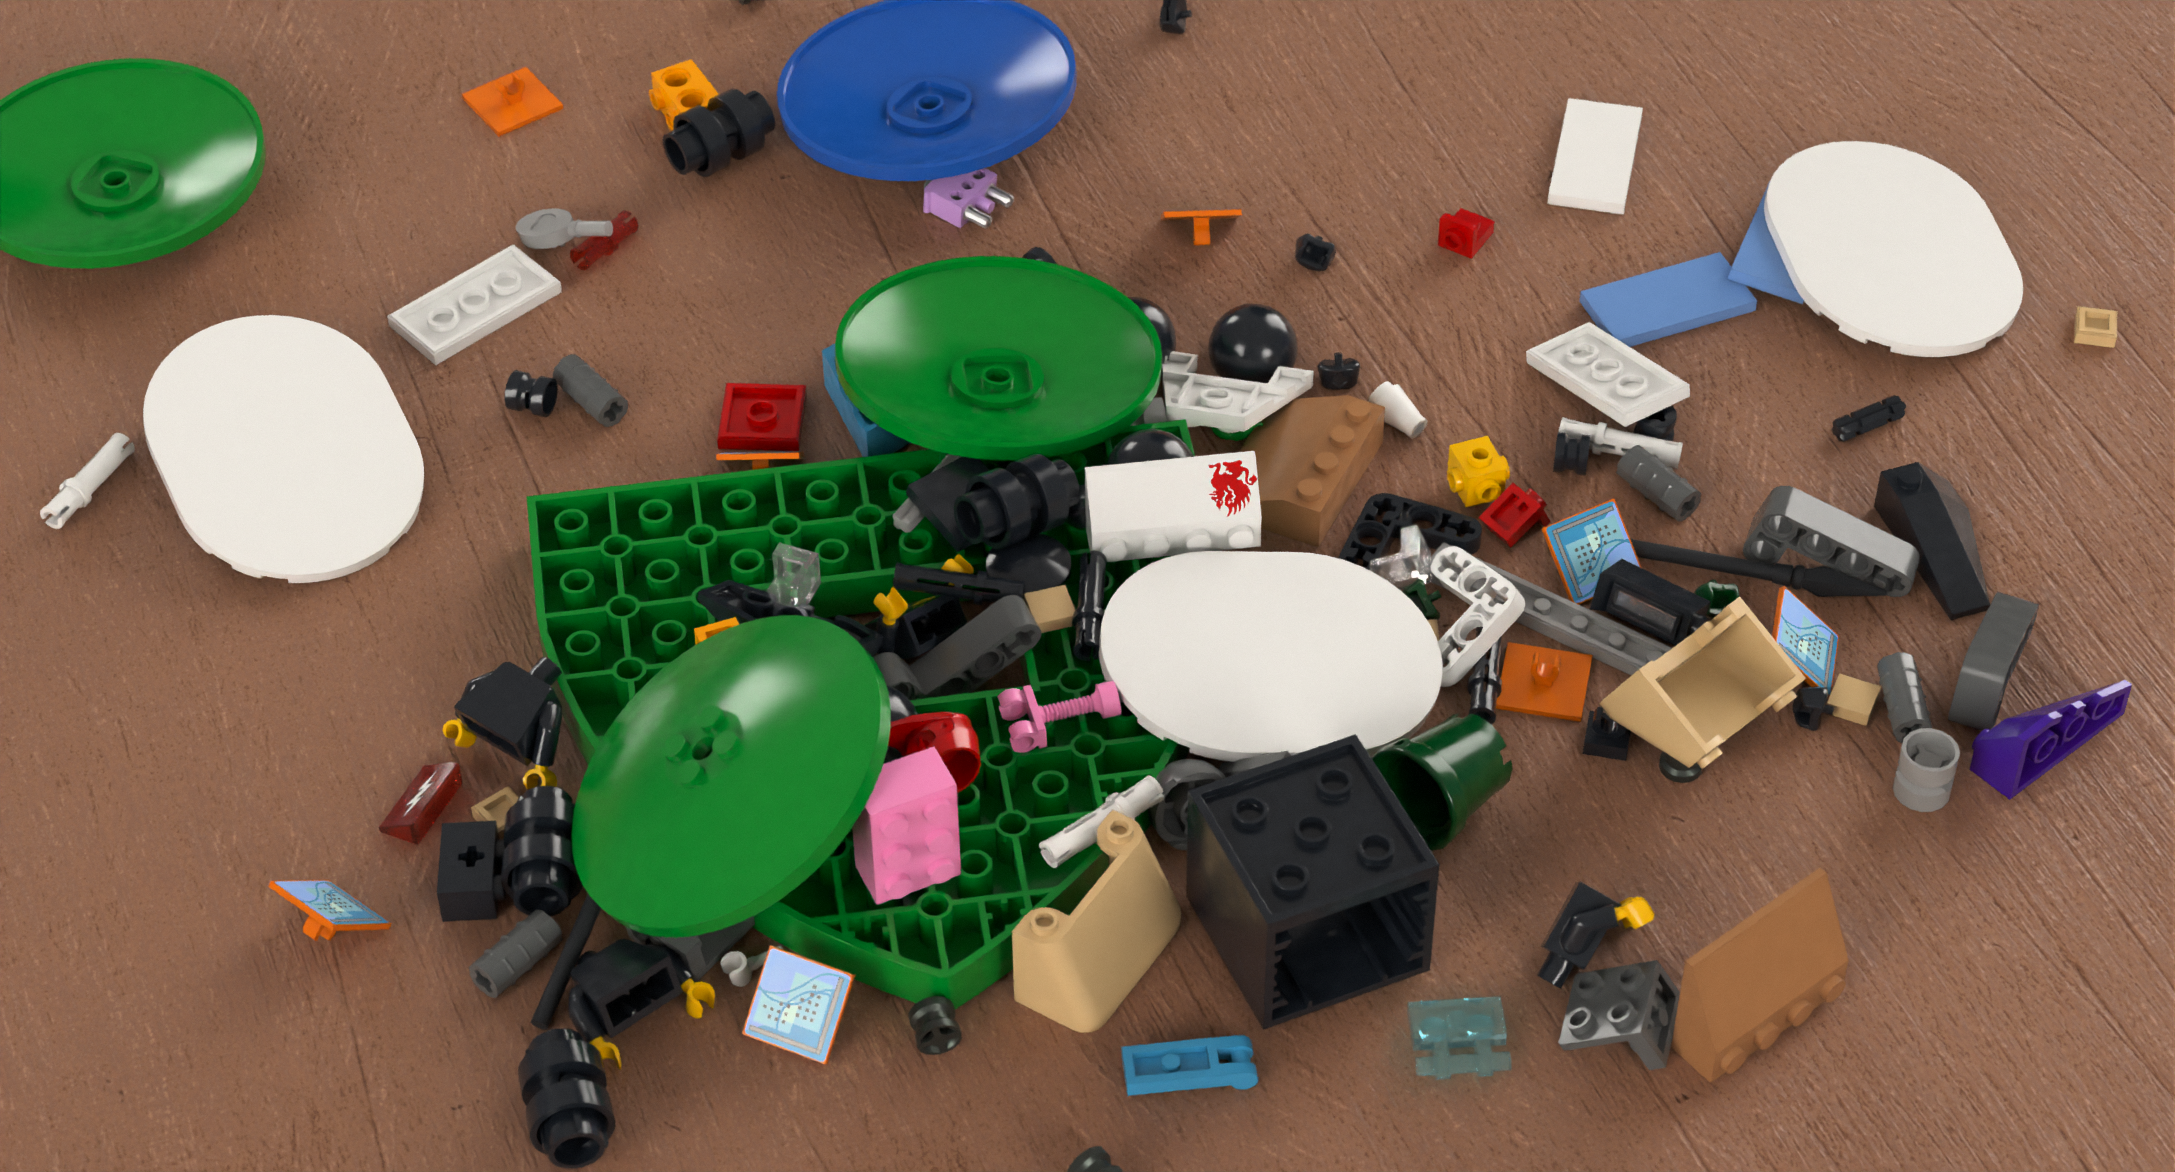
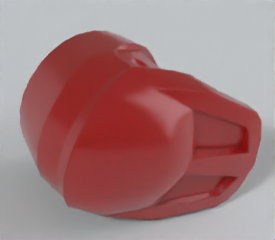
(949, 734)

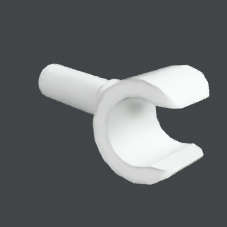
(740, 967)

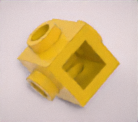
(1476, 471)

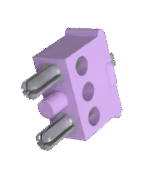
(962, 196)

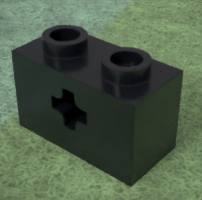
(470, 871)

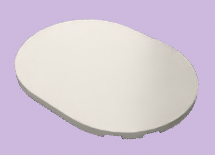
(1893, 248)
(283, 448)
(1268, 653)

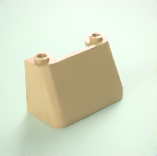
(1706, 687)
(1090, 960)

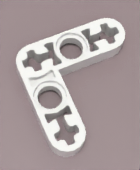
(1482, 612)

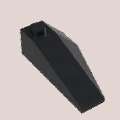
(1935, 520)
(749, 603)

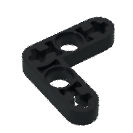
(1401, 514)

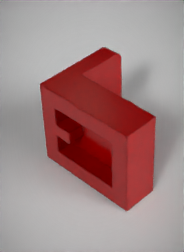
(1464, 232)
(1514, 514)

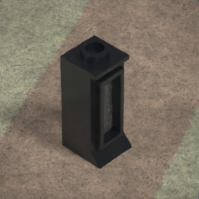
(1649, 602)

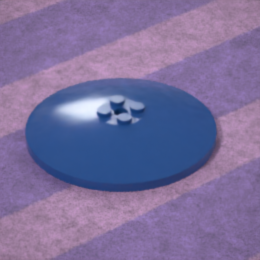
(926, 87)

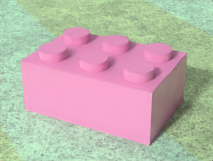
(909, 828)

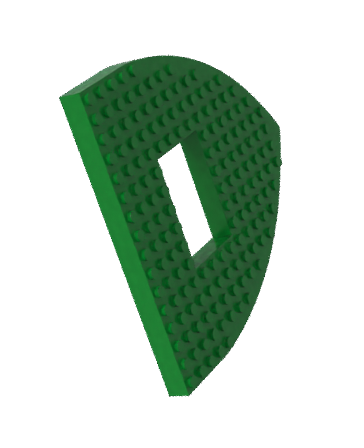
(621, 603)

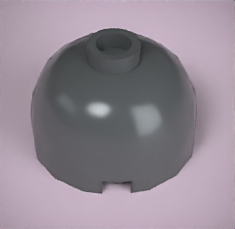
(1176, 780)

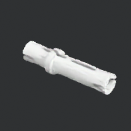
(1618, 442)
(77, 491)
(1084, 831)

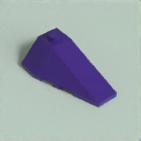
(2037, 740)

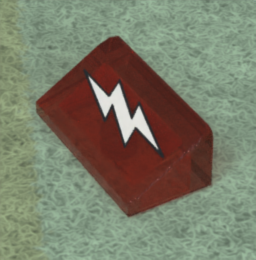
(423, 802)

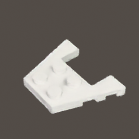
(1222, 401)

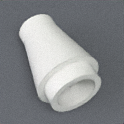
(1398, 409)

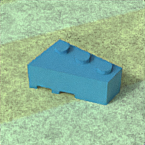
(868, 436)

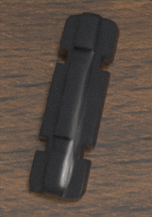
(1868, 418)

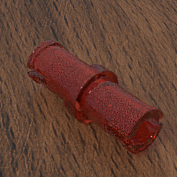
(597, 246)

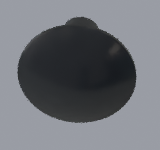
(1037, 560)

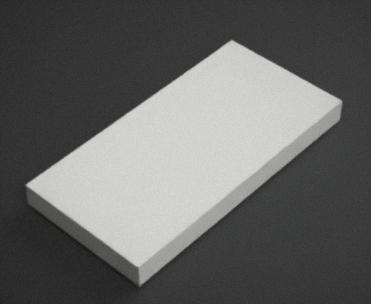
(1595, 156)
(474, 304)
(1608, 374)

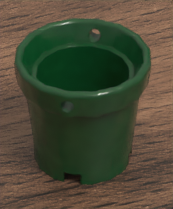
(1445, 775)

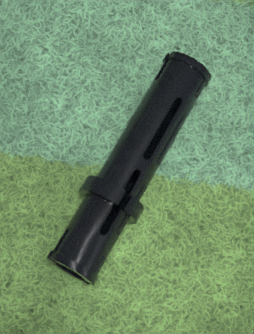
(907, 578)
(1090, 611)
(1483, 702)

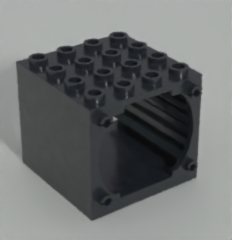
(1310, 880)

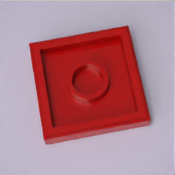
(762, 417)

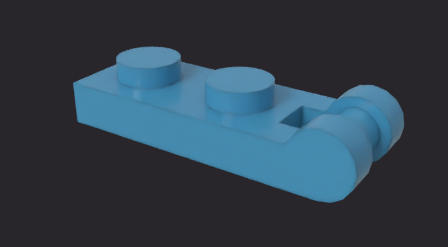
(1189, 1065)

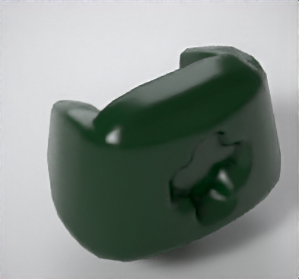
(1418, 594)
(1718, 594)

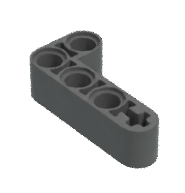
(1831, 538)
(968, 655)
(1992, 661)

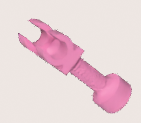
(1032, 733)

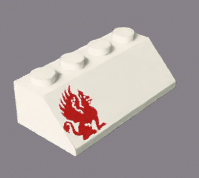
(1173, 506)

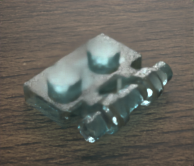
(1458, 1024)

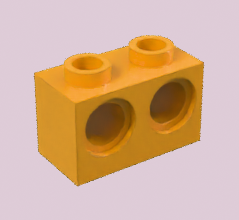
(679, 89)

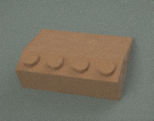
(1312, 461)
(1760, 979)

